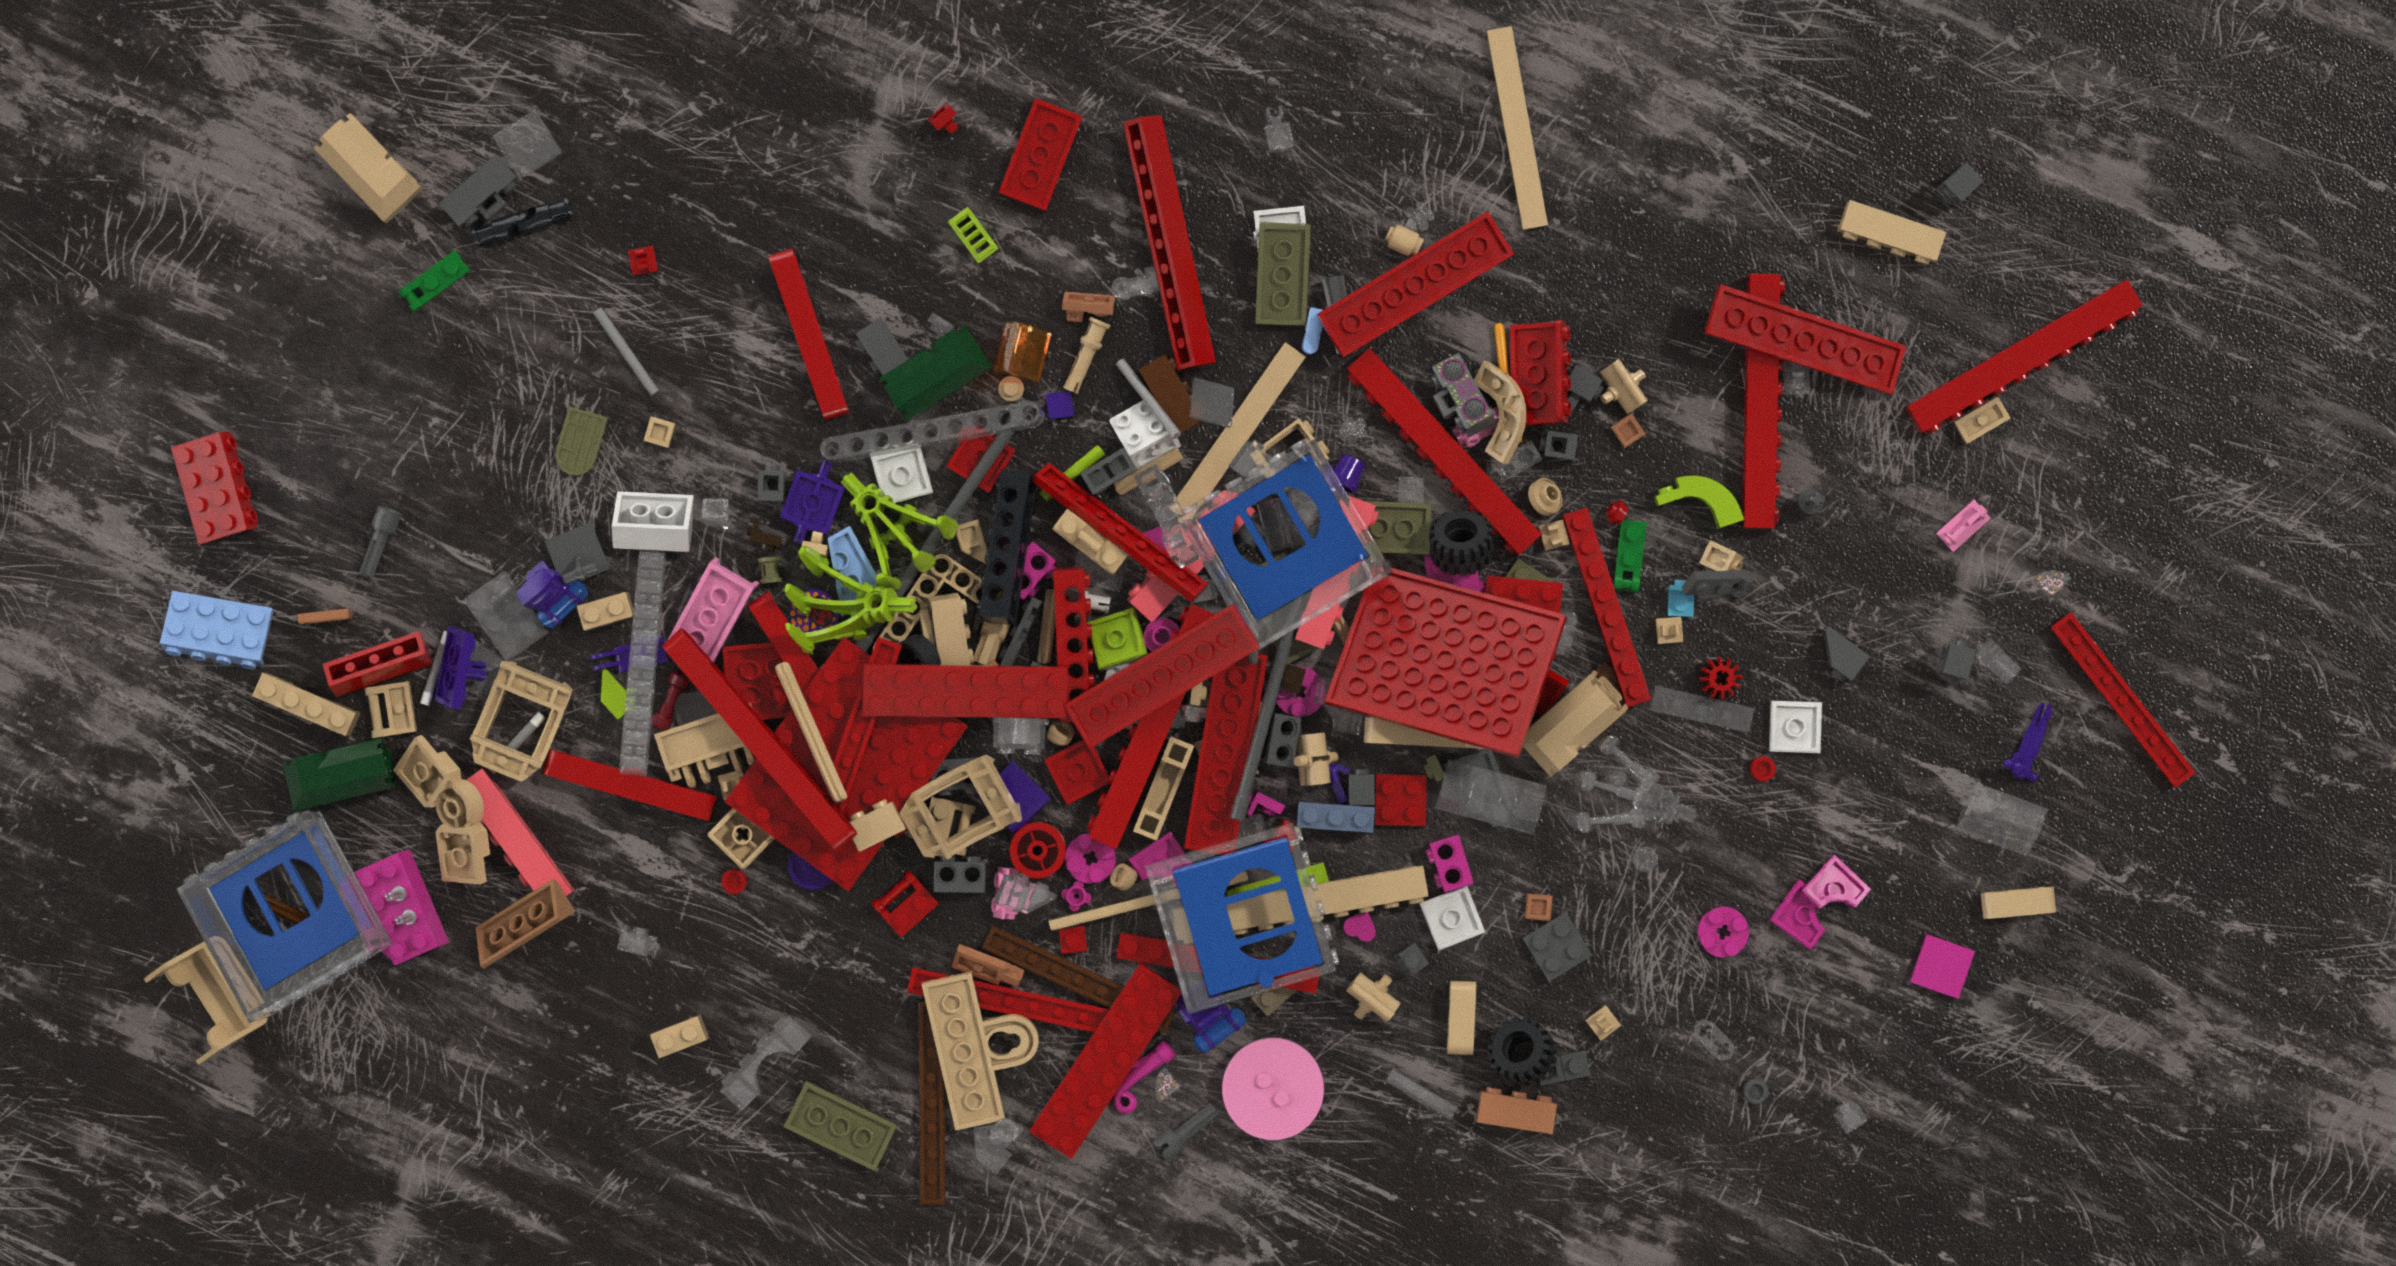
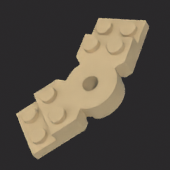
(438, 783)

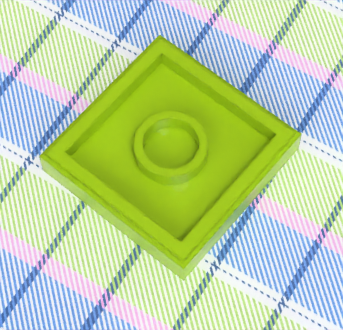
(1117, 639)

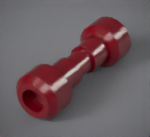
(662, 719)

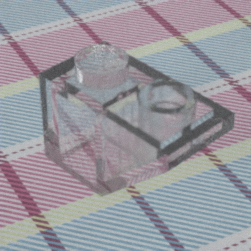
(1021, 895)

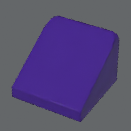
(1059, 405)

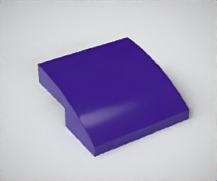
(1025, 792)

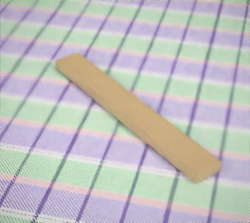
(1517, 128)
(1243, 425)
(1118, 908)

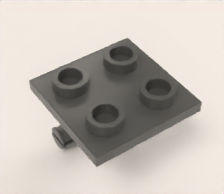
(577, 553)

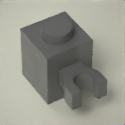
(1583, 386)

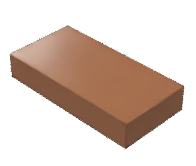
(325, 616)

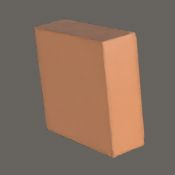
(1627, 430)
(1538, 907)

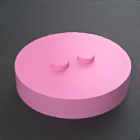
(1272, 1088)

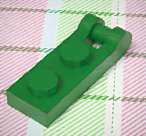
(435, 280)
(1629, 554)

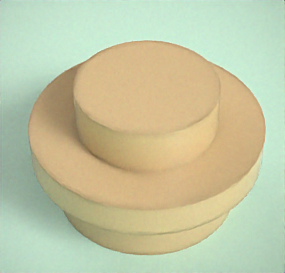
(1011, 388)

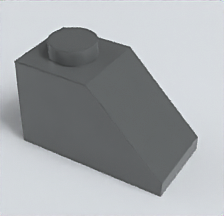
(1843, 655)

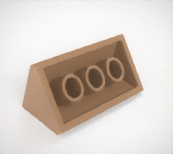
(521, 922)

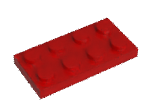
(1040, 154)

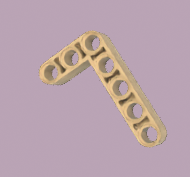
(939, 580)
(1389, 733)

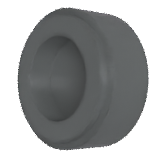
(1755, 1091)

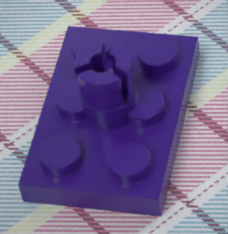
(457, 668)

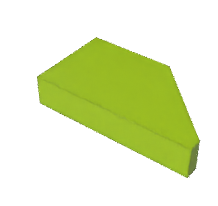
(613, 694)

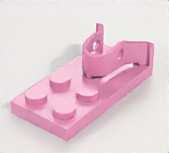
(715, 607)

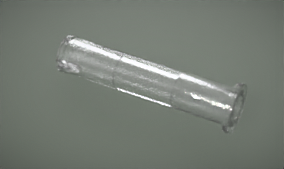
(1420, 1093)

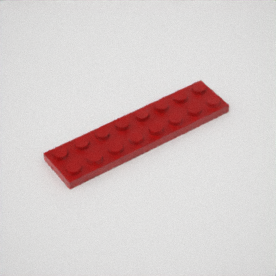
(1415, 284)
(1805, 339)
(1162, 675)
(964, 690)
(1224, 752)
(1105, 1060)

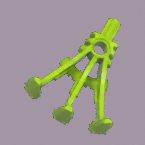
(922, 560)
(862, 611)

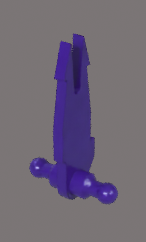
(2030, 746)

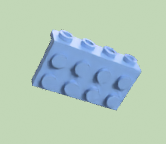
(216, 630)

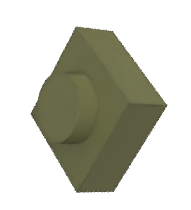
(1433, 768)

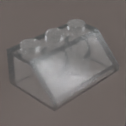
(2001, 819)

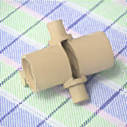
(1623, 386)
(1313, 759)
(1373, 997)

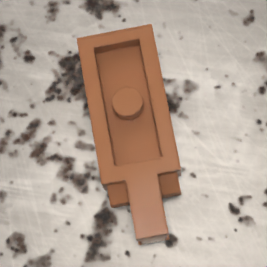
(986, 966)

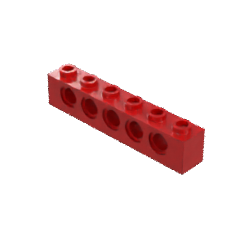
(1063, 580)

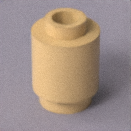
(1404, 240)

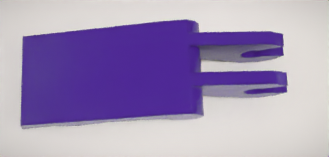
(622, 656)

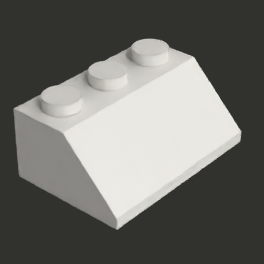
(652, 521)

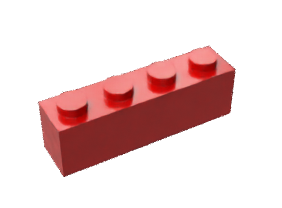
(377, 664)

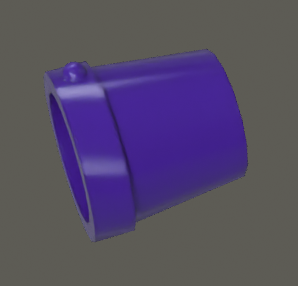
(1349, 472)

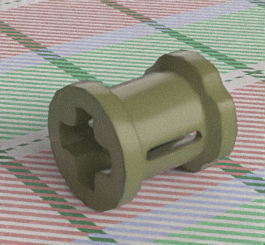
(769, 570)

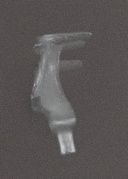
(1587, 780)

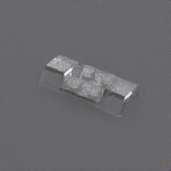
(1491, 797)

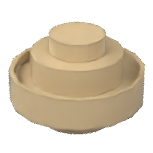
(1545, 496)

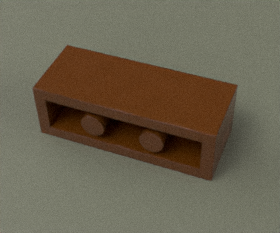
(1170, 391)

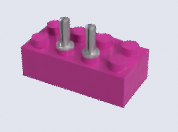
(402, 906)

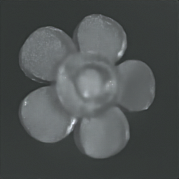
(1419, 216)
(1353, 429)

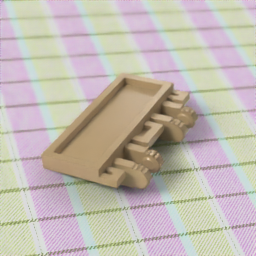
(700, 742)

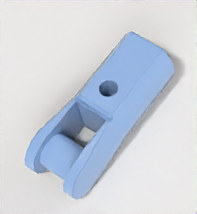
(1312, 332)

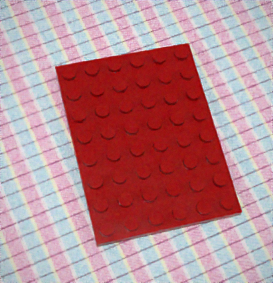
(1446, 661)
(895, 764)

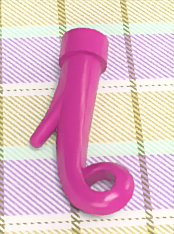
(1142, 1067)

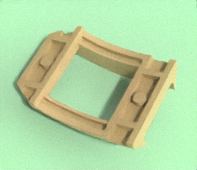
(532, 687)
(992, 792)

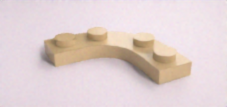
(1511, 410)

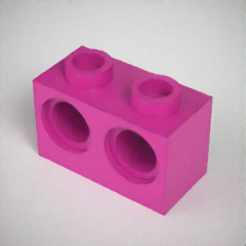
(1036, 576)
(1455, 861)

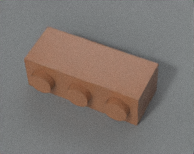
(1516, 1110)

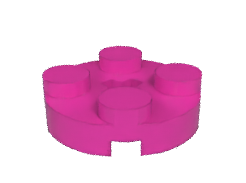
(1298, 706)
(1077, 864)
(1716, 919)

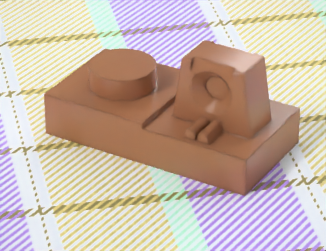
(1078, 303)

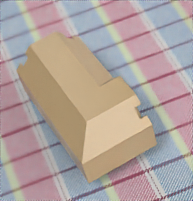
(368, 168)
(1573, 723)

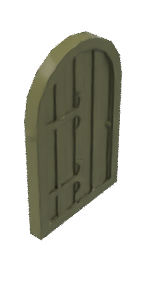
(580, 441)

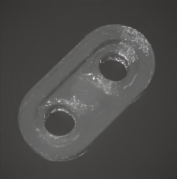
(1193, 713)

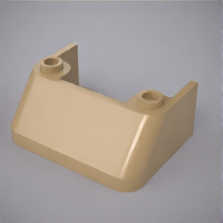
(209, 984)

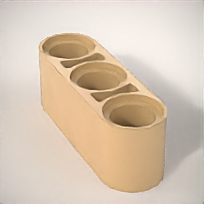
(2018, 902)
(1461, 1017)

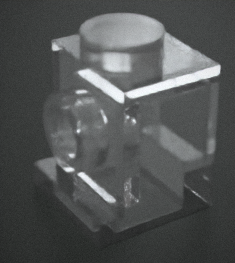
(636, 941)

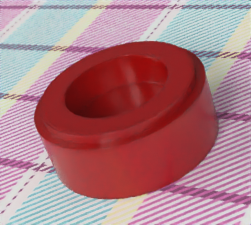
(1762, 768)
(734, 881)

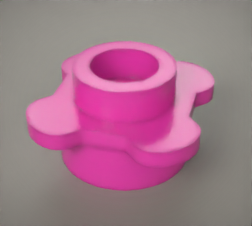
(1075, 903)

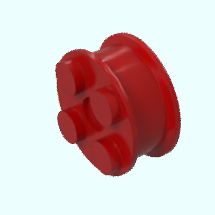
(1037, 865)

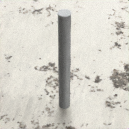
(626, 351)
(1148, 398)

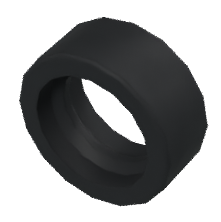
(921, 647)

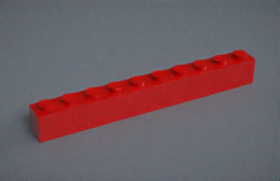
(1169, 242)
(2024, 356)
(1761, 420)
(1443, 451)
(1138, 757)

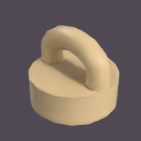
(1060, 733)
(1123, 877)

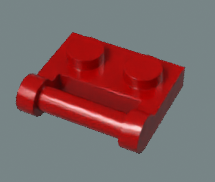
(909, 911)

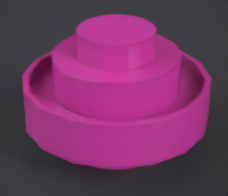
(1159, 633)

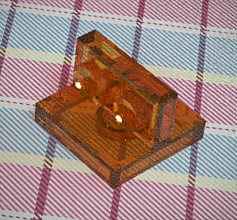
(1022, 351)

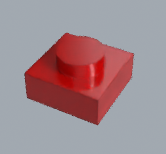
(1073, 939)

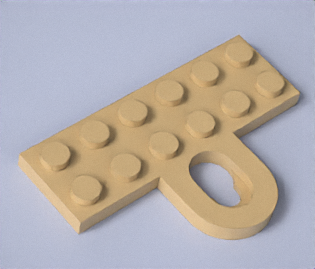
(964, 1050)

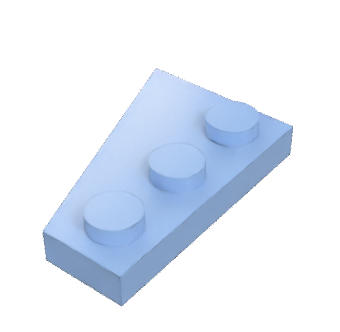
(851, 561)

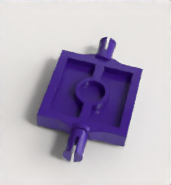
(812, 502)

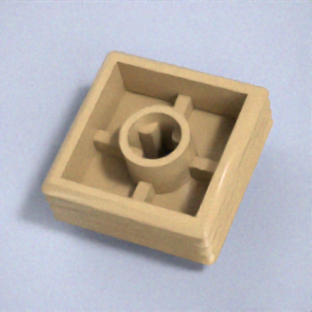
(743, 850)

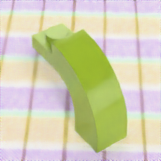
(1713, 494)

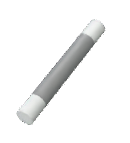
(434, 673)
(526, 731)

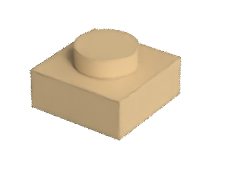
(659, 432)

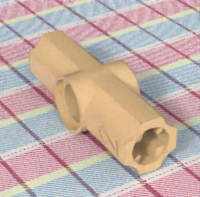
(991, 639)

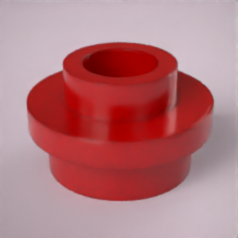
(1616, 512)

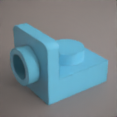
(1678, 602)

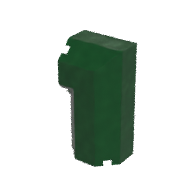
(936, 373)
(339, 774)

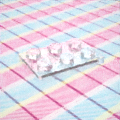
(504, 617)

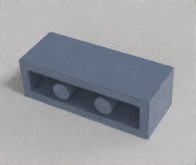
(1335, 817)

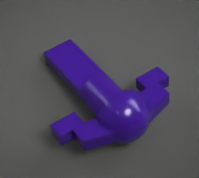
(1336, 781)

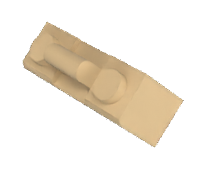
(1090, 542)

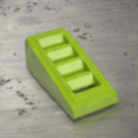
(980, 230)

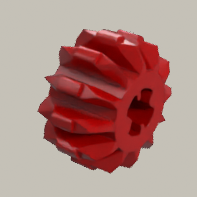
(1729, 679)

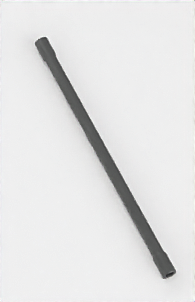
(952, 511)
(1242, 798)

